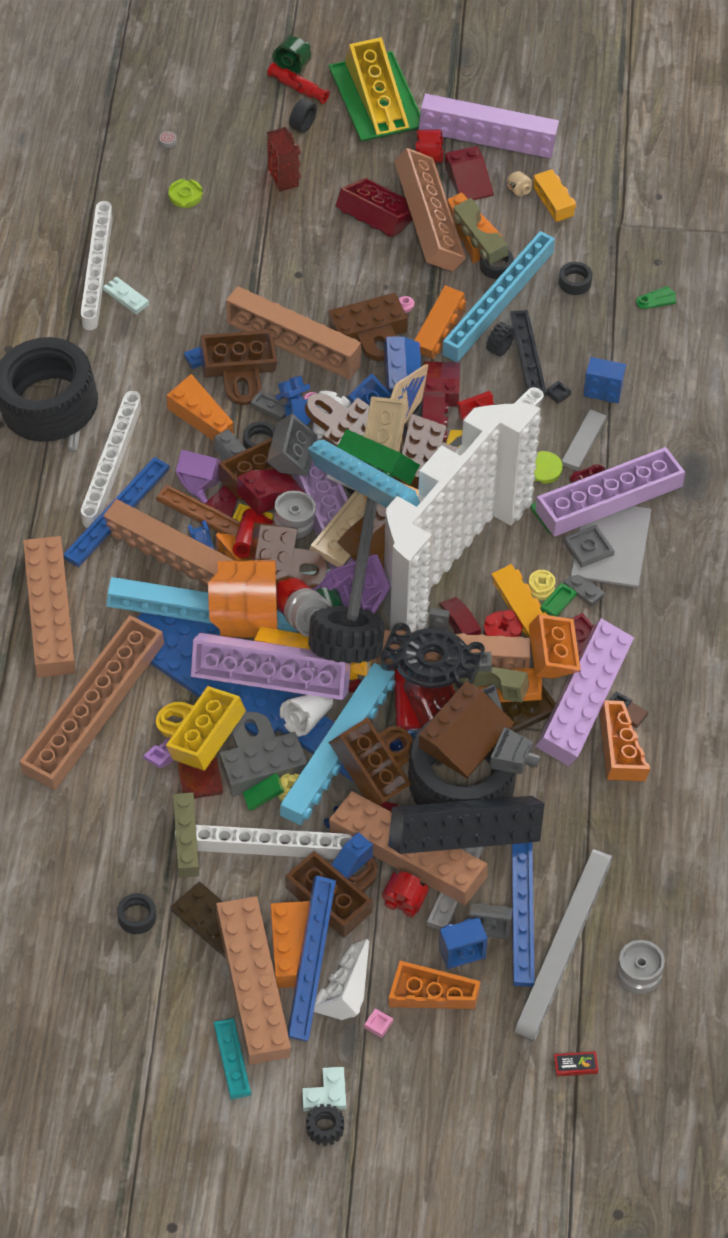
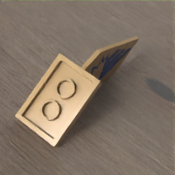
(388, 416)

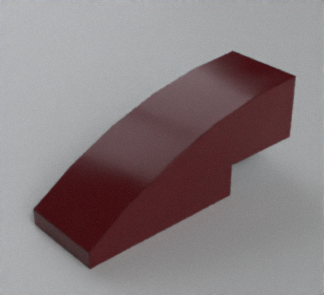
(460, 617)

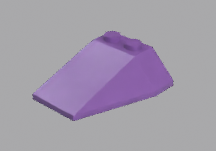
(375, 583)

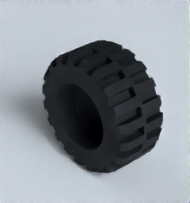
(343, 639)

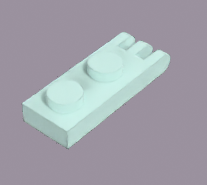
(126, 295)

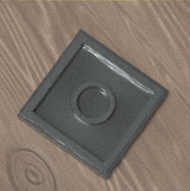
(588, 546)

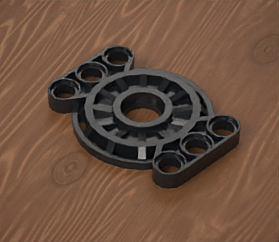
(437, 674)

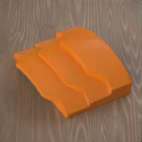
(243, 597)

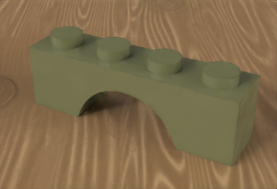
(490, 245)
(510, 682)
(186, 835)

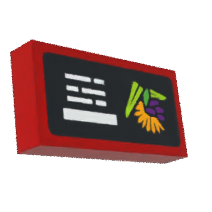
(576, 1064)

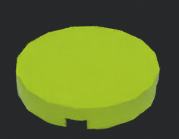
(185, 193)
(548, 467)

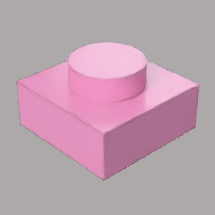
(378, 1023)

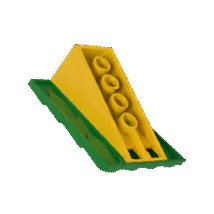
(375, 91)

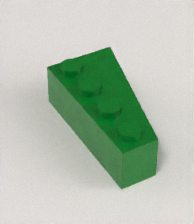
(379, 456)

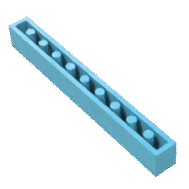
(498, 296)
(359, 475)
(166, 601)
(325, 763)

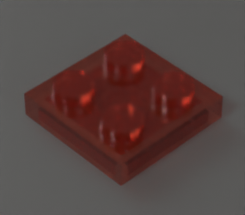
(200, 782)

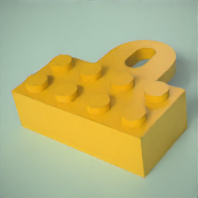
(203, 726)

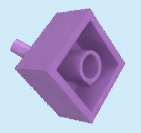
(198, 473)

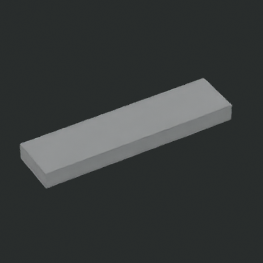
(584, 440)

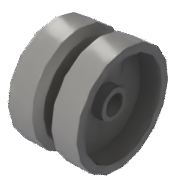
(295, 511)
(301, 607)
(640, 966)

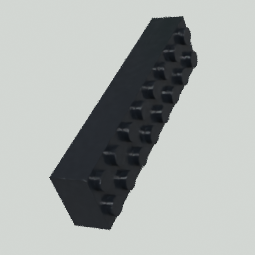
(465, 824)

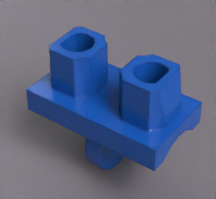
(294, 392)

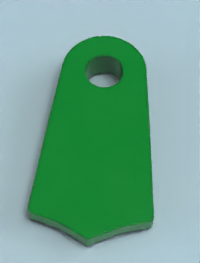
(657, 298)

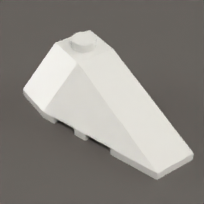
(347, 986)

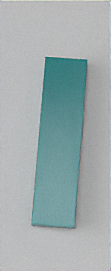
(232, 1059)

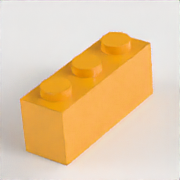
(554, 195)

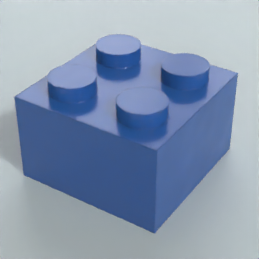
(604, 380)
(462, 943)

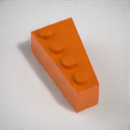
(484, 225)
(441, 321)
(198, 408)
(620, 745)
(288, 933)
(430, 988)

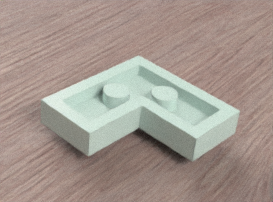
(331, 1093)

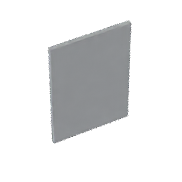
(627, 535)

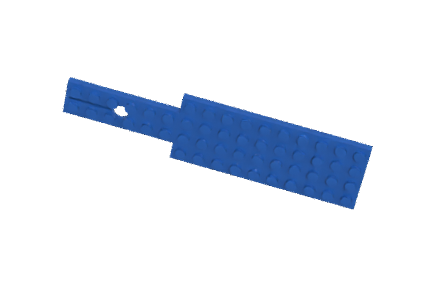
(176, 662)

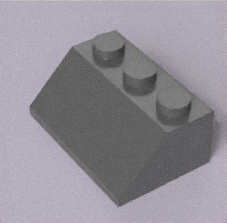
(290, 446)

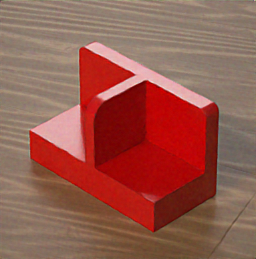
(467, 405)

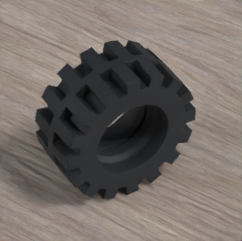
(500, 339)
(325, 1113)

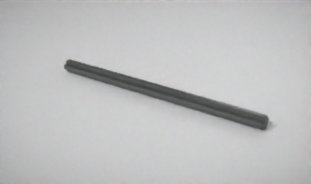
(362, 559)

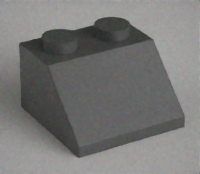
(494, 919)

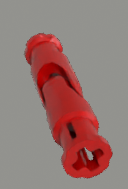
(296, 82)

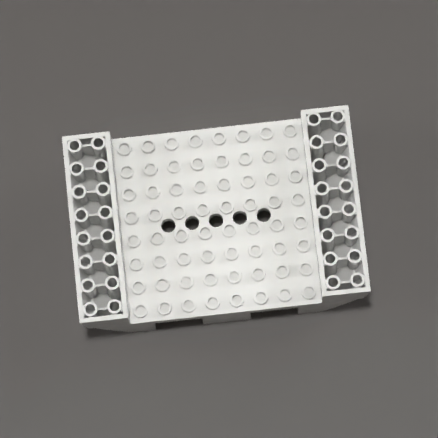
(457, 497)

